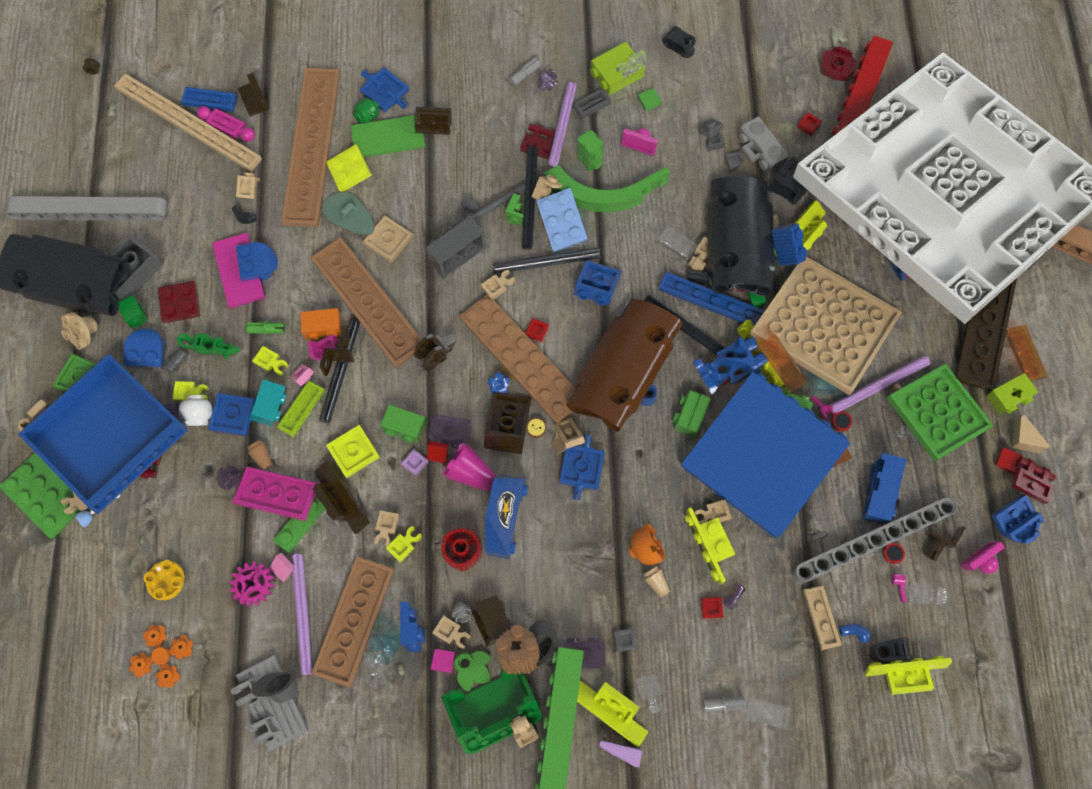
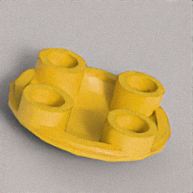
(164, 580)

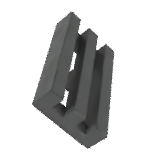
(593, 106)

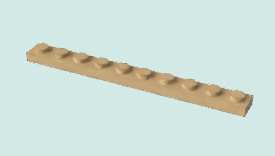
(188, 123)

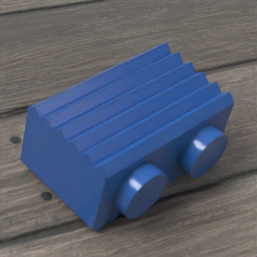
(789, 244)

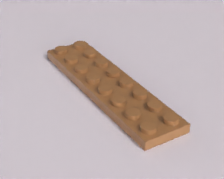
(367, 301)
(520, 357)

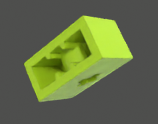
(1002, 398)

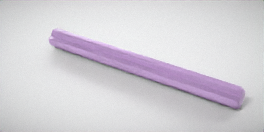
(562, 124)
(880, 384)
(302, 615)

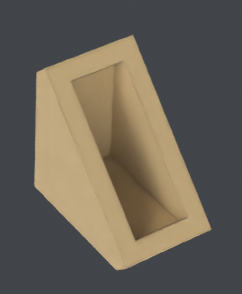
(1027, 437)

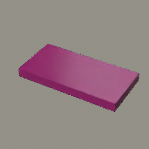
(235, 290)
(275, 493)

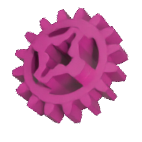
(248, 591)

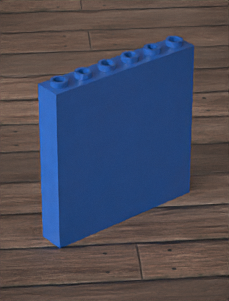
(102, 433)
(765, 454)

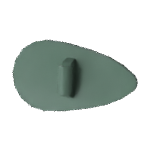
(348, 213)

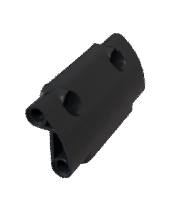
(740, 235)
(61, 273)

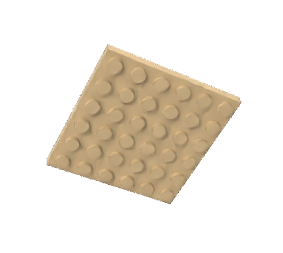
(827, 324)

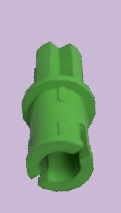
(265, 327)

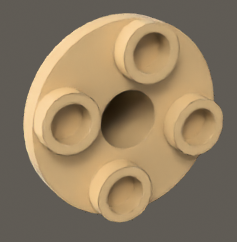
(78, 329)

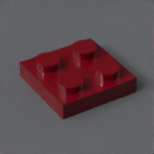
(179, 302)

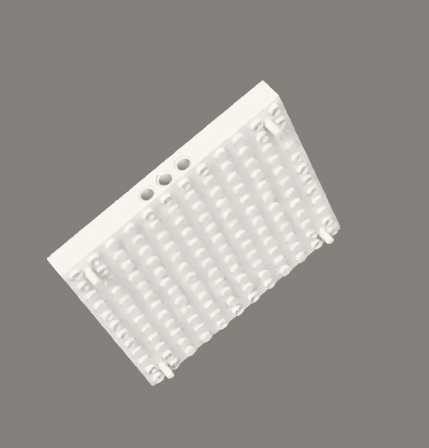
(951, 185)

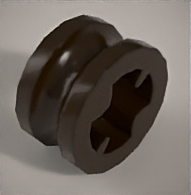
(91, 66)

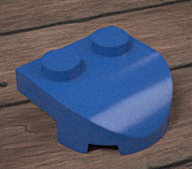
(256, 261)
(144, 348)
(1018, 520)

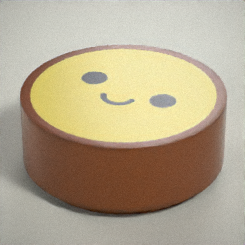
(536, 428)

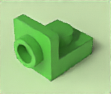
(512, 212)

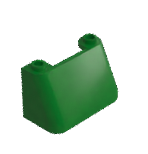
(486, 713)

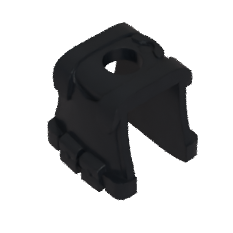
(784, 183)

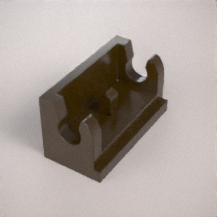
(432, 120)

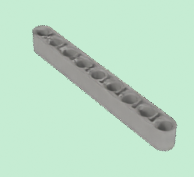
(86, 208)
(881, 534)

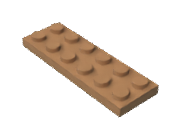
(353, 622)

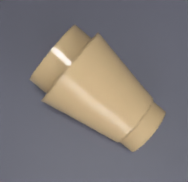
(657, 581)

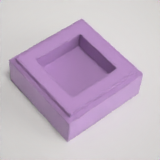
(414, 462)

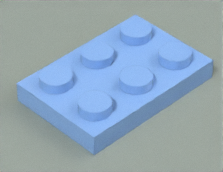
(562, 220)

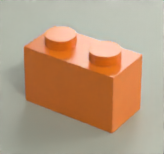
(321, 324)

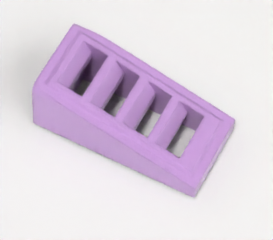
(625, 753)

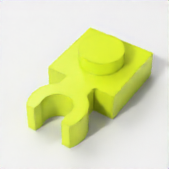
(268, 359)
(185, 389)
(401, 546)

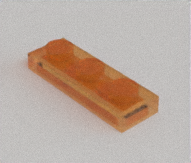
(1026, 353)
(782, 363)

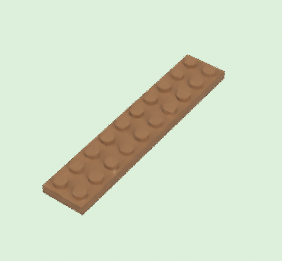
(311, 148)

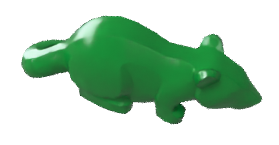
(205, 345)

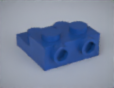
(597, 283)
(411, 632)

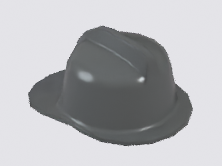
(546, 642)
(277, 686)

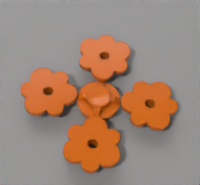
(161, 656)

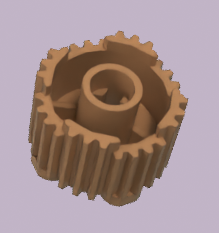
(517, 650)

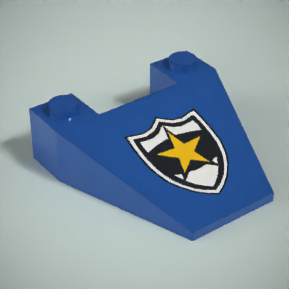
(502, 515)

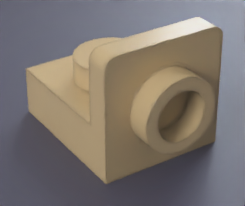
(247, 186)
(544, 186)

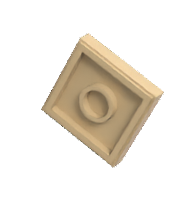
(388, 239)

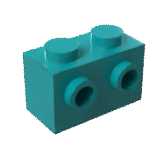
(267, 403)

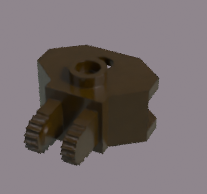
(434, 350)

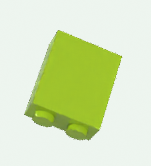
(605, 67)

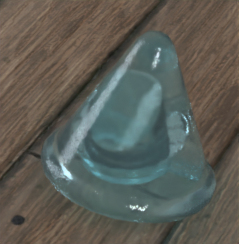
(387, 644)

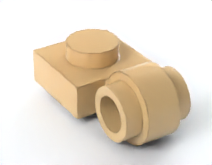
(701, 251)
(33, 414)
(523, 731)

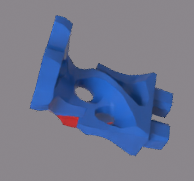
(741, 361)

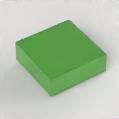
(649, 99)

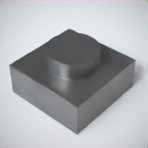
(710, 127)

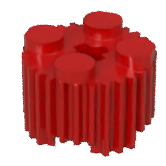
(462, 560)

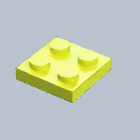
(349, 168)
(352, 451)

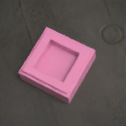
(281, 567)

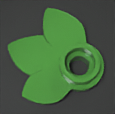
(475, 671)

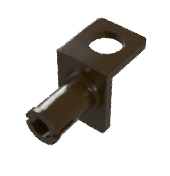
(340, 354)
(940, 542)

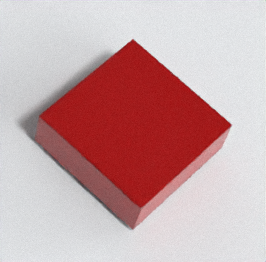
(809, 124)
(537, 330)
(437, 452)
(1007, 460)
(711, 608)

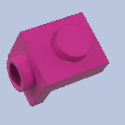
(317, 349)

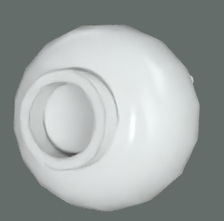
(195, 411)

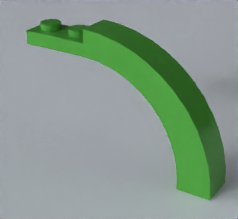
(609, 200)

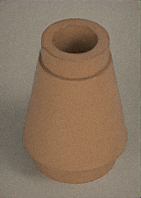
(260, 455)

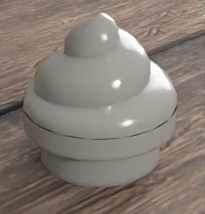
(461, 612)

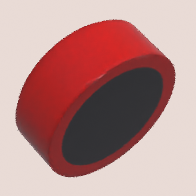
(841, 421)
(893, 553)

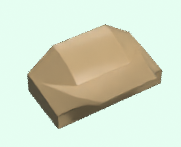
(566, 436)

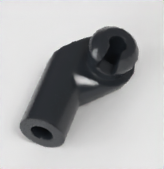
(243, 217)

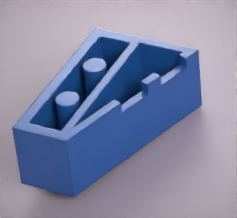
(883, 488)

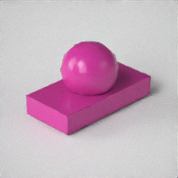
(640, 141)
(984, 558)

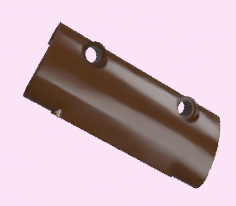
(625, 363)

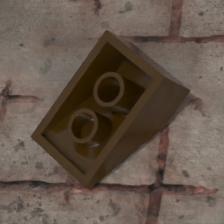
(507, 422)

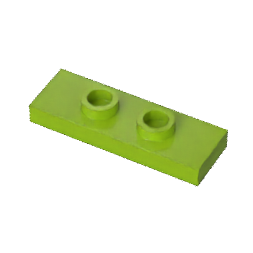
(301, 409)

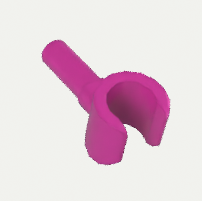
(823, 408)
(900, 579)

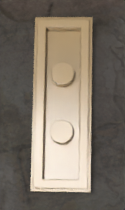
(821, 617)

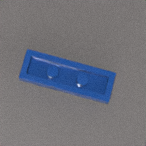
(212, 99)

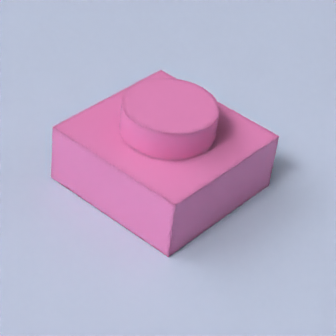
(301, 375)

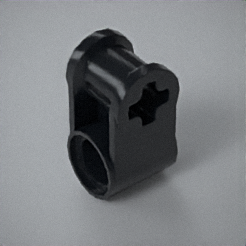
(679, 40)
(894, 650)

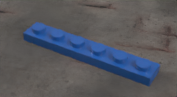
(709, 300)

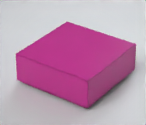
(443, 661)

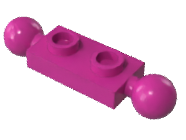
(226, 123)

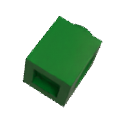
(132, 312)

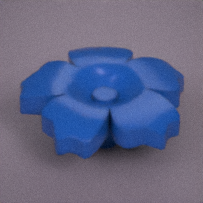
(499, 383)

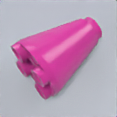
(469, 469)

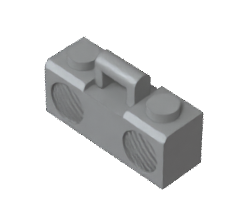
(762, 145)

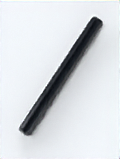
(529, 204)
(548, 260)
(691, 330)
(338, 375)

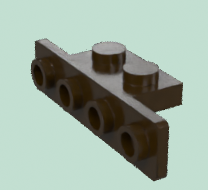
(338, 499)

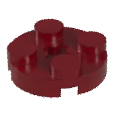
(836, 72)

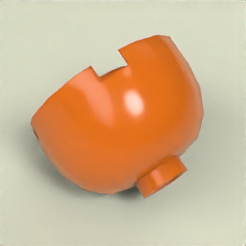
(646, 546)

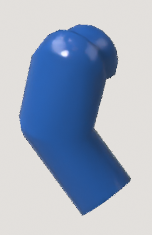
(856, 629)

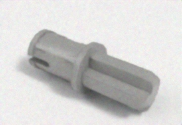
(524, 71)
(724, 704)

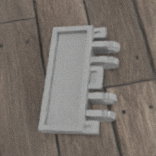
(282, 719)

